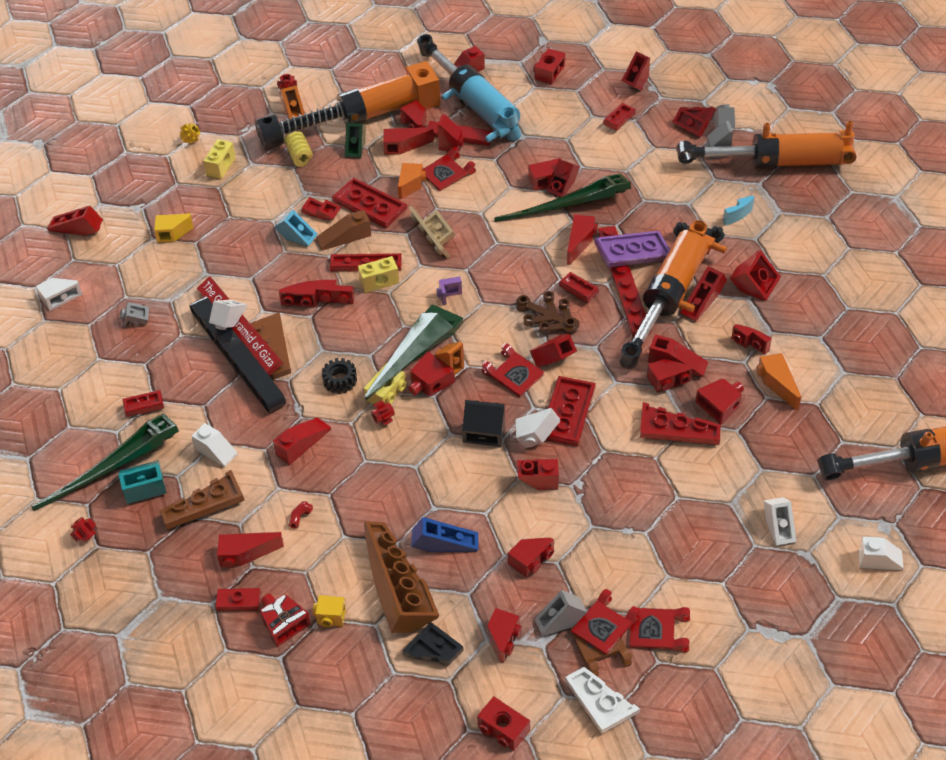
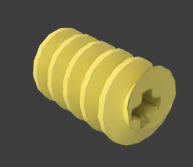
(298, 148)

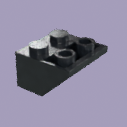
(483, 423)

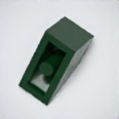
(355, 139)

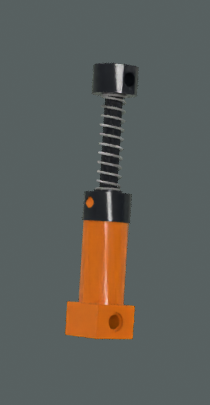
(359, 104)

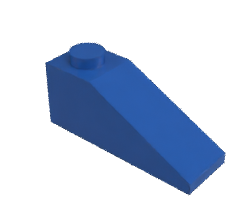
(443, 537)

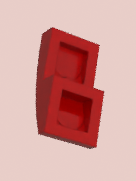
(320, 210)

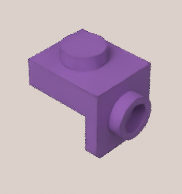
(449, 287)

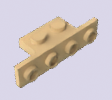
(436, 228)

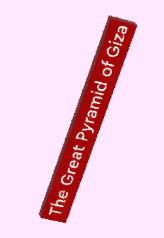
(245, 331)

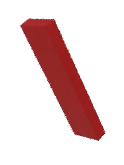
(470, 134)
(350, 262)

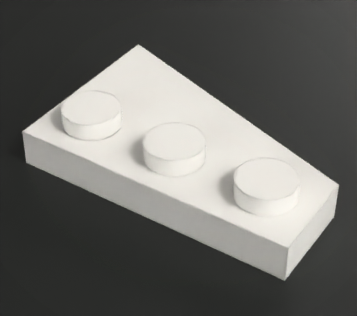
(599, 701)

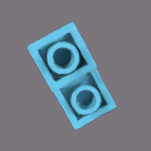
(738, 212)

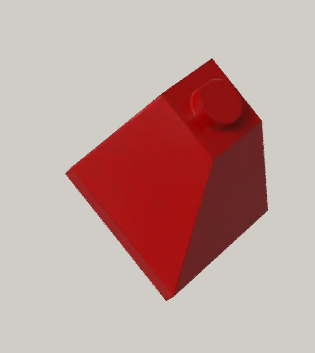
(756, 276)

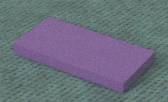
(632, 248)

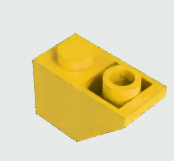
(172, 227)

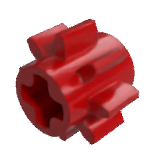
(286, 81)
(382, 413)
(83, 529)

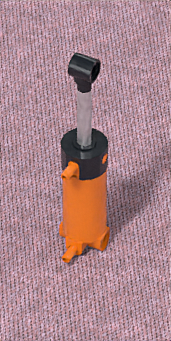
(783, 149)
(670, 284)
(918, 450)

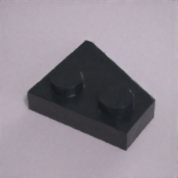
(433, 646)

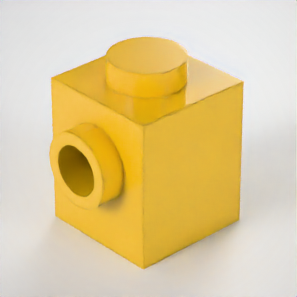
(330, 611)

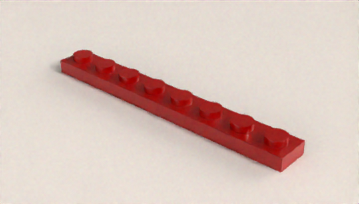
(626, 289)

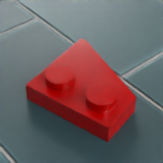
(694, 119)

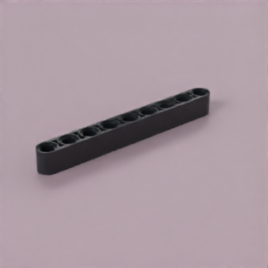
(240, 358)

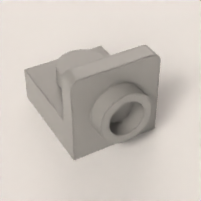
(134, 313)

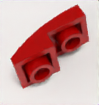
(748, 336)

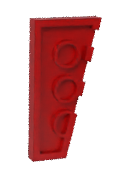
(677, 427)

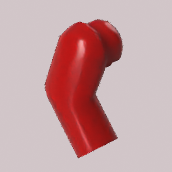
(296, 513)

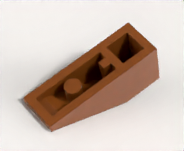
(346, 230)

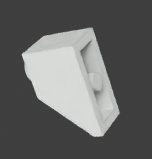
(58, 292)
(226, 313)
(536, 427)
(213, 445)
(780, 520)
(879, 554)

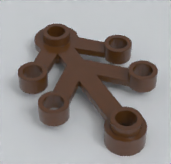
(567, 323)

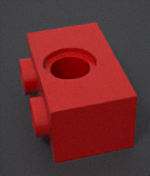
(549, 66)
(499, 712)

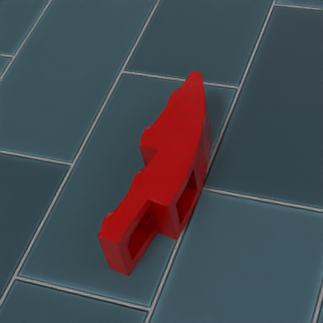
(316, 291)

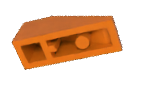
(779, 379)

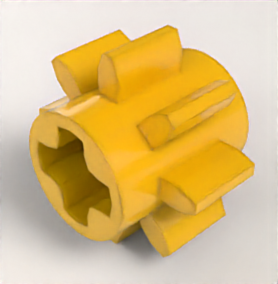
(189, 133)

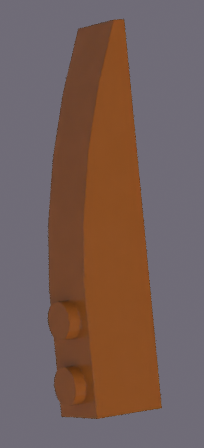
(400, 590)

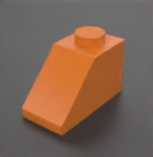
(291, 101)
(410, 179)
(452, 355)

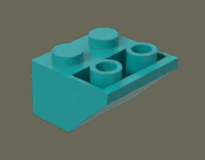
(142, 482)

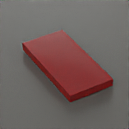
(378, 205)
(571, 404)

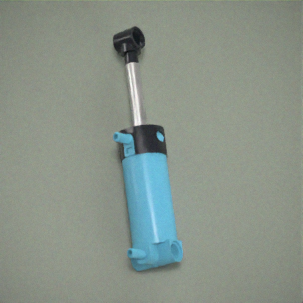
(477, 93)

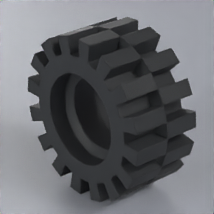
(339, 384)

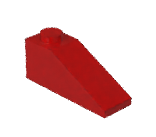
(77, 222)
(581, 236)
(705, 292)
(299, 439)
(246, 547)

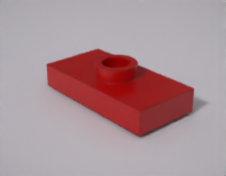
(619, 116)
(579, 287)
(143, 403)
(238, 599)

